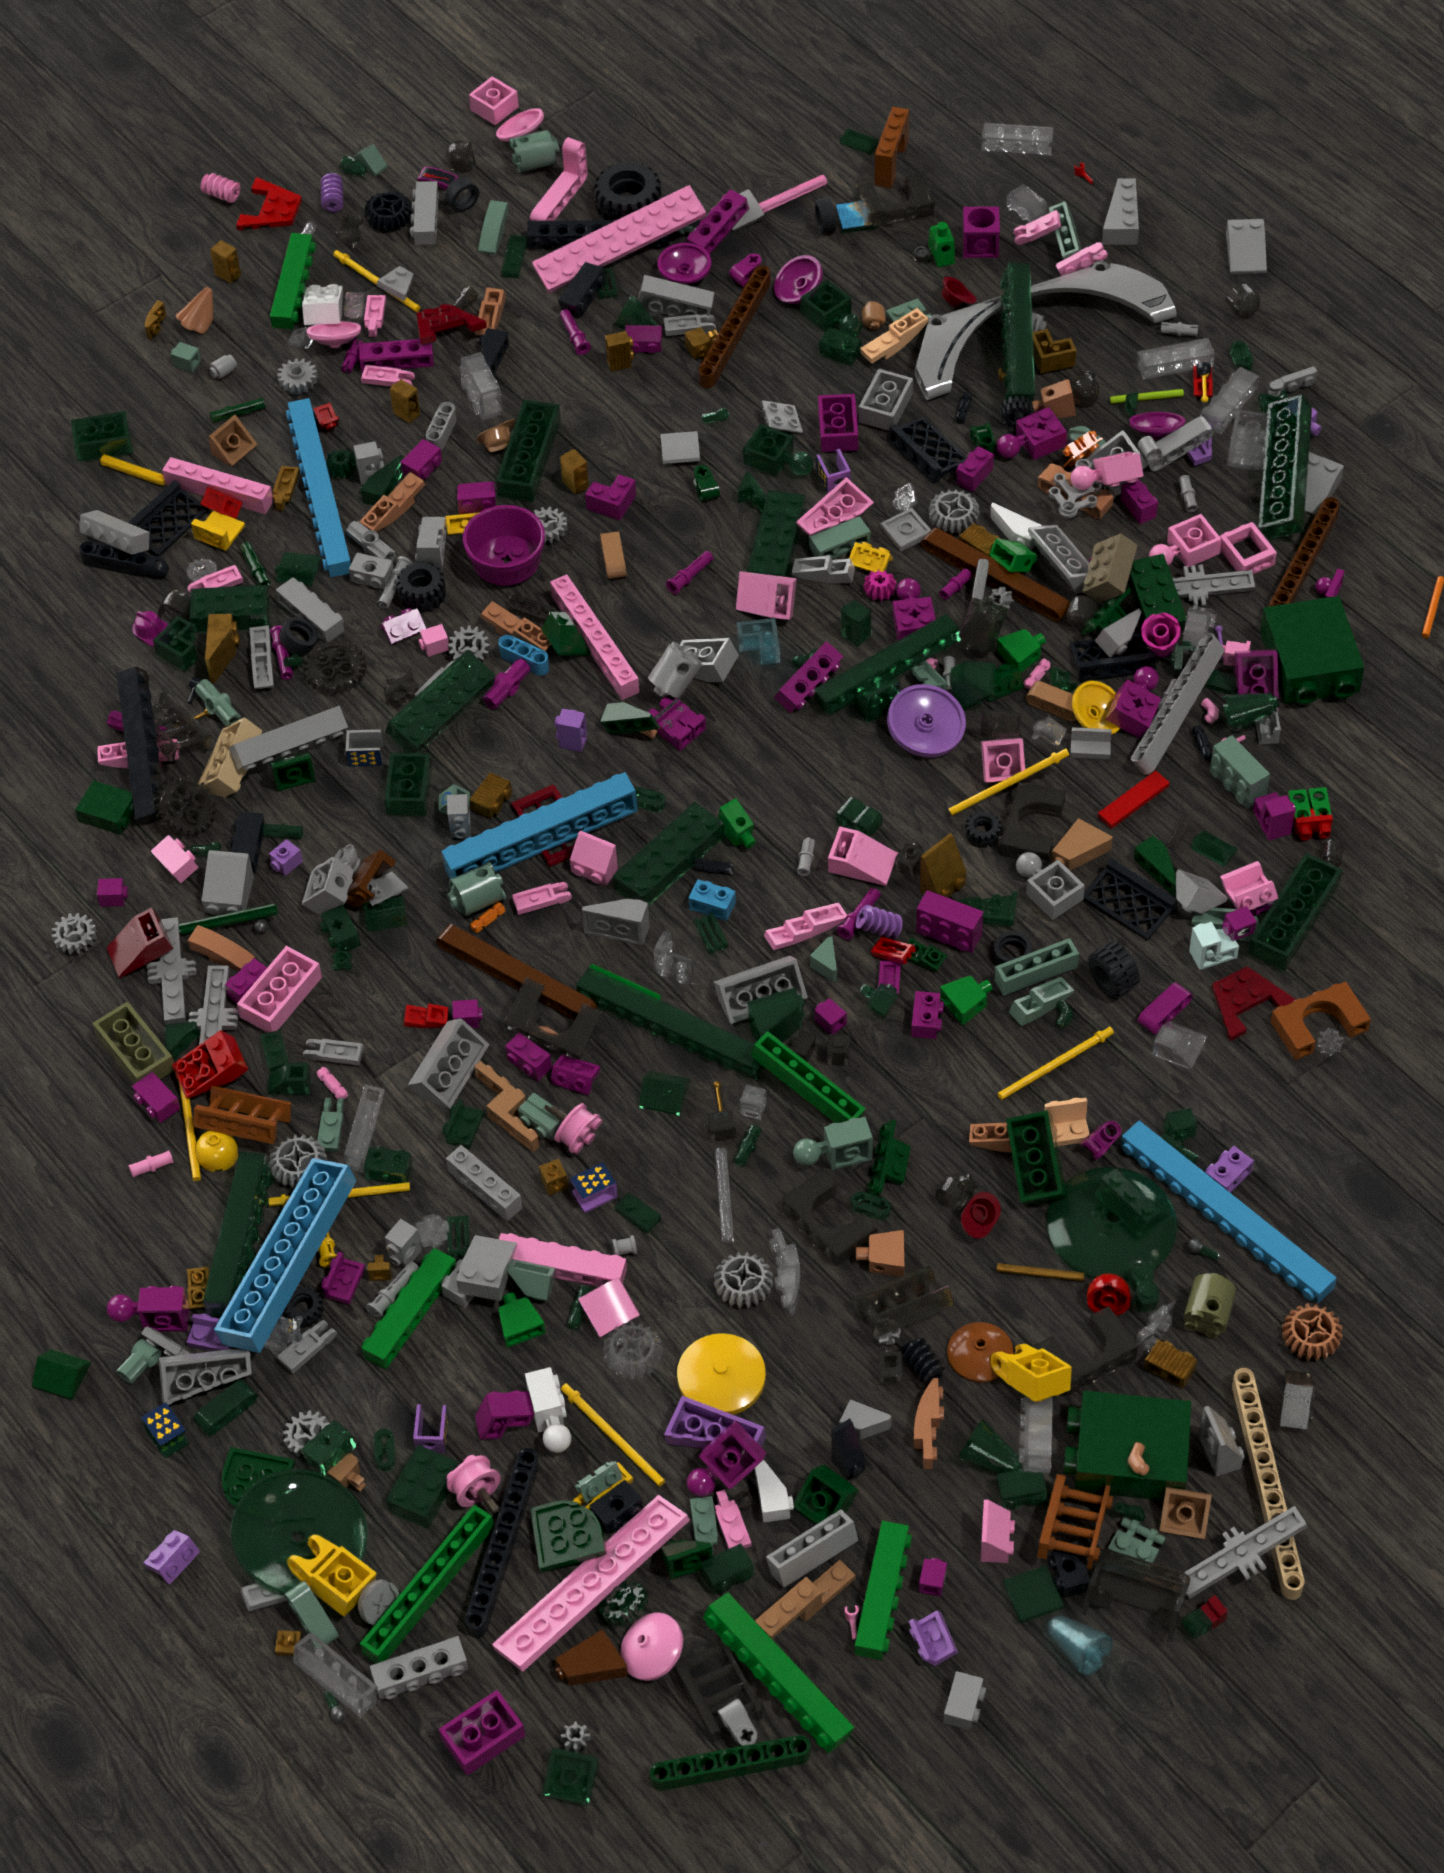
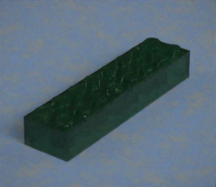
(1017, 331)
(1285, 467)
(238, 1231)

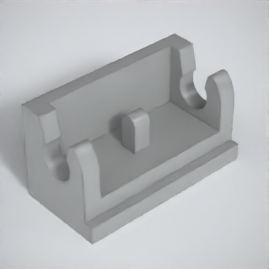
(1269, 729)

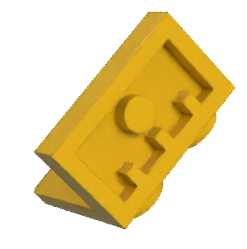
(217, 530)

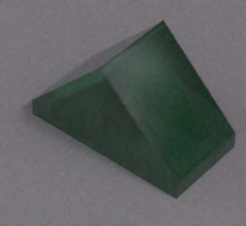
(180, 1036)

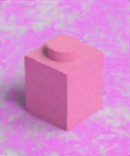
(434, 640)

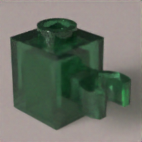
(881, 999)

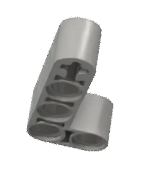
(1175, 444)

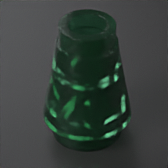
(352, 166)

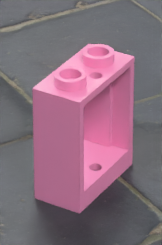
(1255, 563)

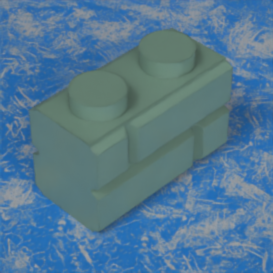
(534, 1115)

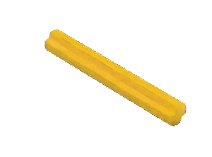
(132, 469)

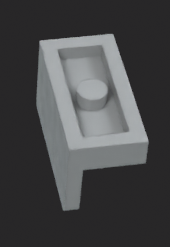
(1090, 743)

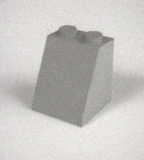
(227, 882)

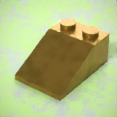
(220, 644)
(942, 868)

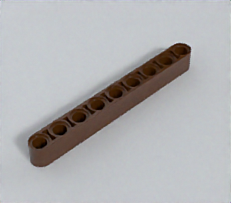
(734, 327)
(1307, 553)
(1022, 588)
(510, 970)

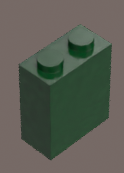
(106, 807)

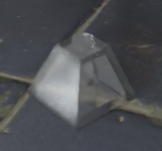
(1178, 1044)

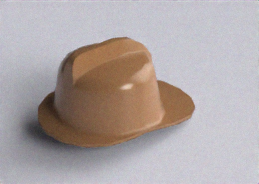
(497, 437)

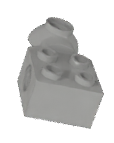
(331, 881)

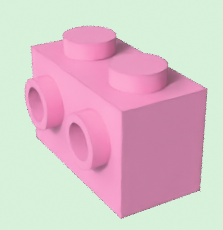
(174, 858)

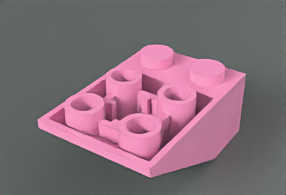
(766, 595)
(860, 857)

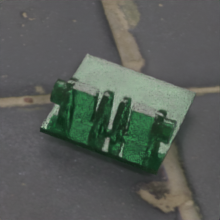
(300, 566)

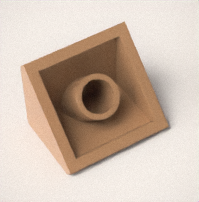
(231, 441)
(1185, 1512)

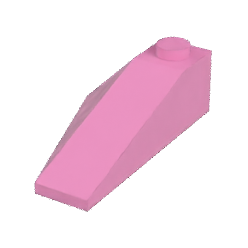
(838, 506)

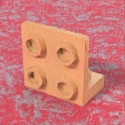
(1070, 1120)

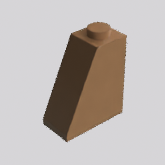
(1081, 845)

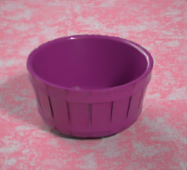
(504, 533)

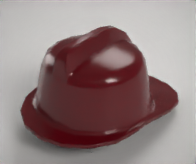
(956, 293)
(980, 1214)

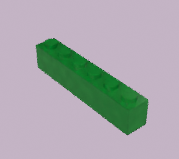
(292, 281)
(805, 1080)
(408, 1309)
(882, 1590)

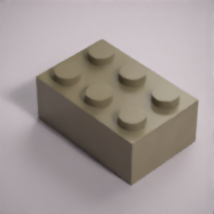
(1109, 568)

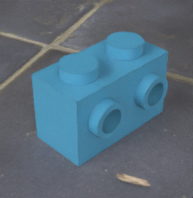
(713, 899)

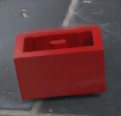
(209, 1064)

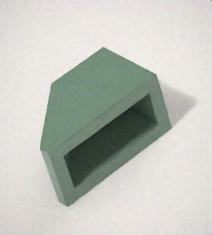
(532, 1278)

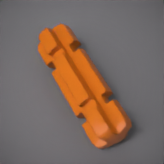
(487, 917)

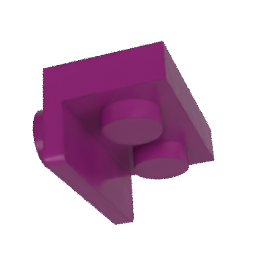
(574, 1074)

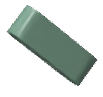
(311, 1613)

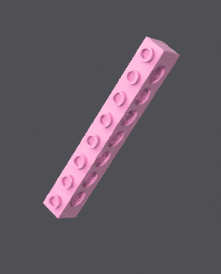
(595, 636)

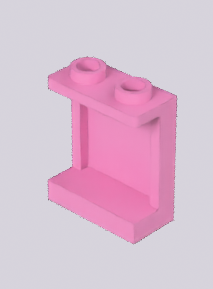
(1248, 887)

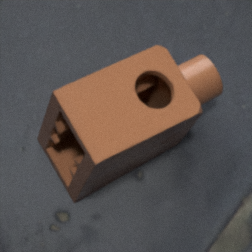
(1058, 399)
(884, 1253)

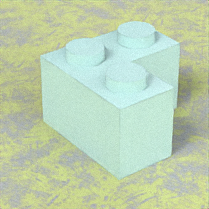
(1211, 946)

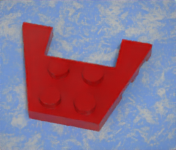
(278, 208)

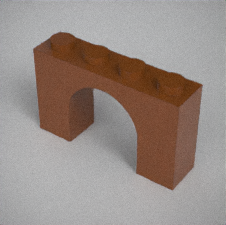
(893, 139)
(1335, 1000)

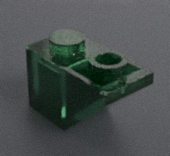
(290, 1079)

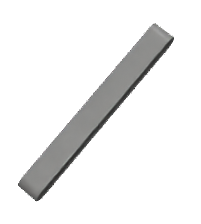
(1177, 704)

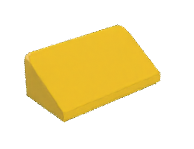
(457, 523)

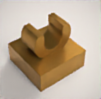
(380, 1269)
(286, 1641)

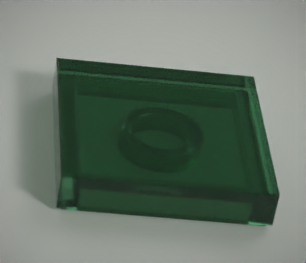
(1033, 1594)

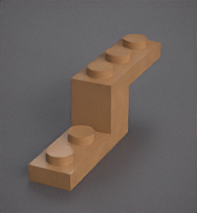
(505, 1106)
(805, 1599)

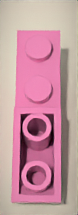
(116, 755)

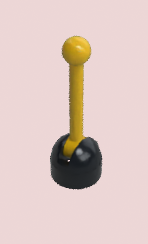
(1203, 371)

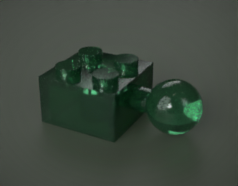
(828, 306)
(771, 449)

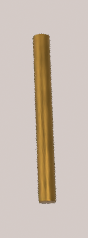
(1041, 1272)

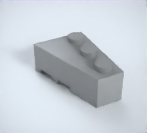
(431, 541)

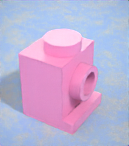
(1229, 651)

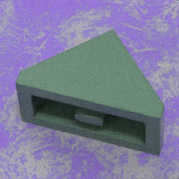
(372, 159)
(824, 960)

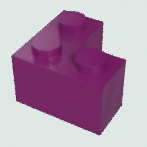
(611, 500)
(1274, 815)
(503, 1411)

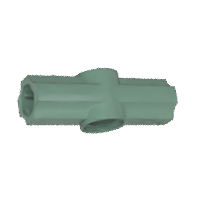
(217, 703)

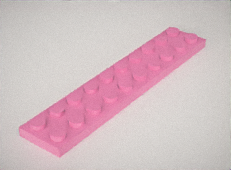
(620, 237)
(590, 1583)

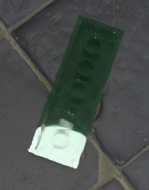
(528, 450)
(777, 534)
(440, 703)
(669, 855)
(1295, 911)

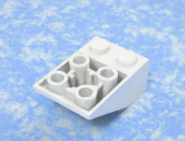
(322, 305)

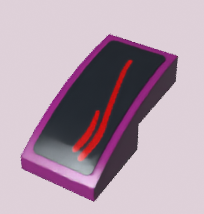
(442, 177)

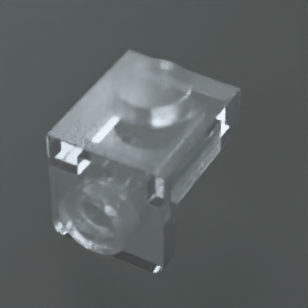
(354, 305)
(905, 497)
(1049, 730)

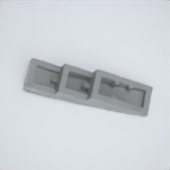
(261, 657)

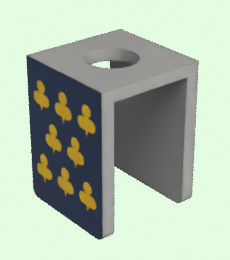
(364, 747)

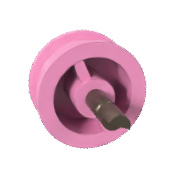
(576, 1127)
(474, 1482)

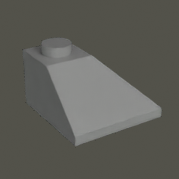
(1197, 893)

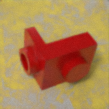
(326, 417)

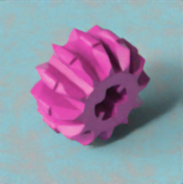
(879, 585)

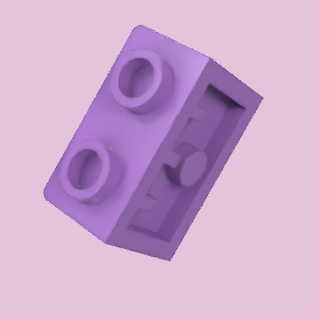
(203, 1335)

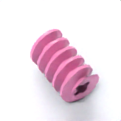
(220, 187)

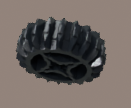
(388, 211)

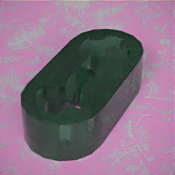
(1244, 355)
(647, 798)
(871, 1205)
(379, 1449)

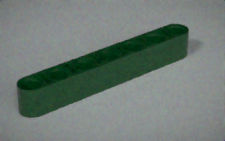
(722, 1771)

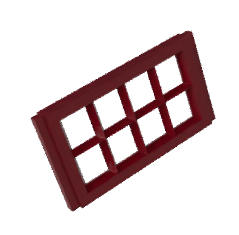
(535, 798)

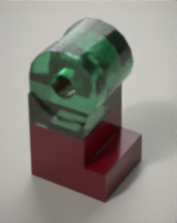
(1205, 1618)

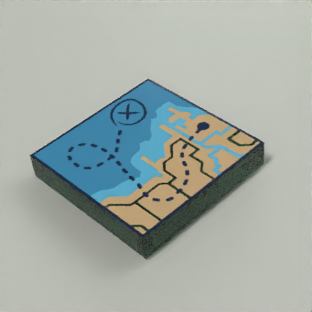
(851, 218)

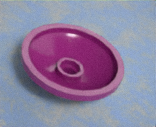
(684, 263)
(797, 278)
(1156, 424)

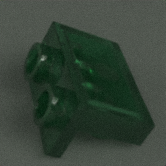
(385, 915)
(462, 1125)

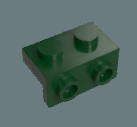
(1006, 681)

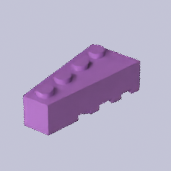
(699, 1424)

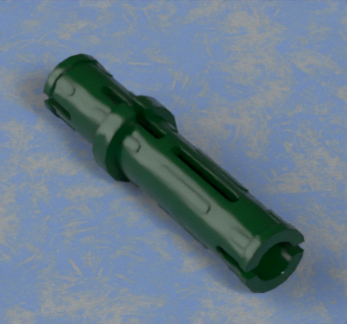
(237, 410)
(257, 570)

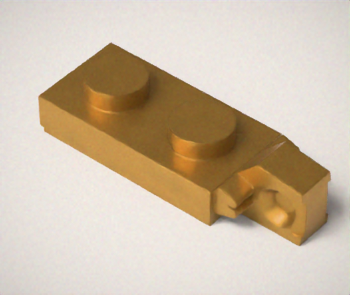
(285, 486)

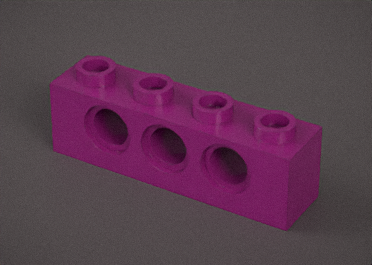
(719, 221)
(397, 354)
(825, 655)

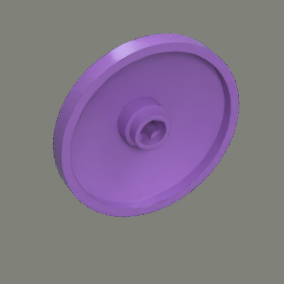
(926, 720)

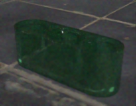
(225, 1407)

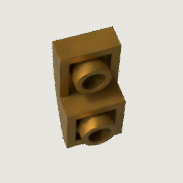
(153, 319)
(196, 1286)

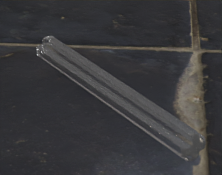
(724, 1195)

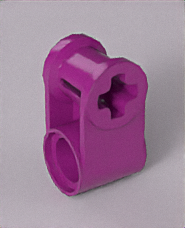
(743, 270)
(1099, 1141)

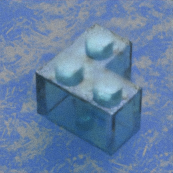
(760, 636)

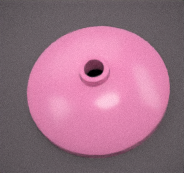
(520, 125)
(334, 333)
(659, 1650)

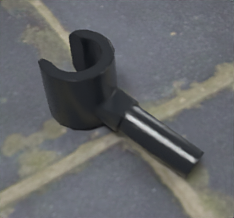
(193, 682)

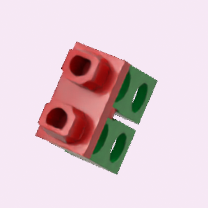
(1312, 813)

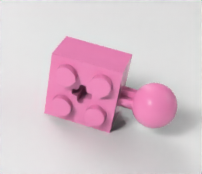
(1109, 471)
(1190, 541)

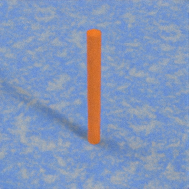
(1433, 607)

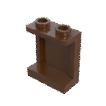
(369, 867)

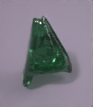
(634, 314)

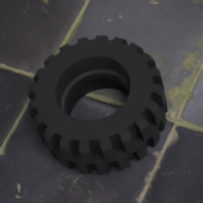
(623, 179)

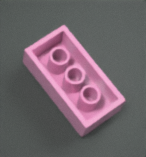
(279, 990)

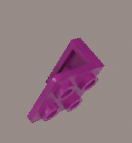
(476, 497)

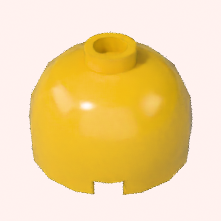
(216, 1151)

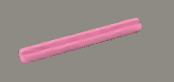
(793, 193)

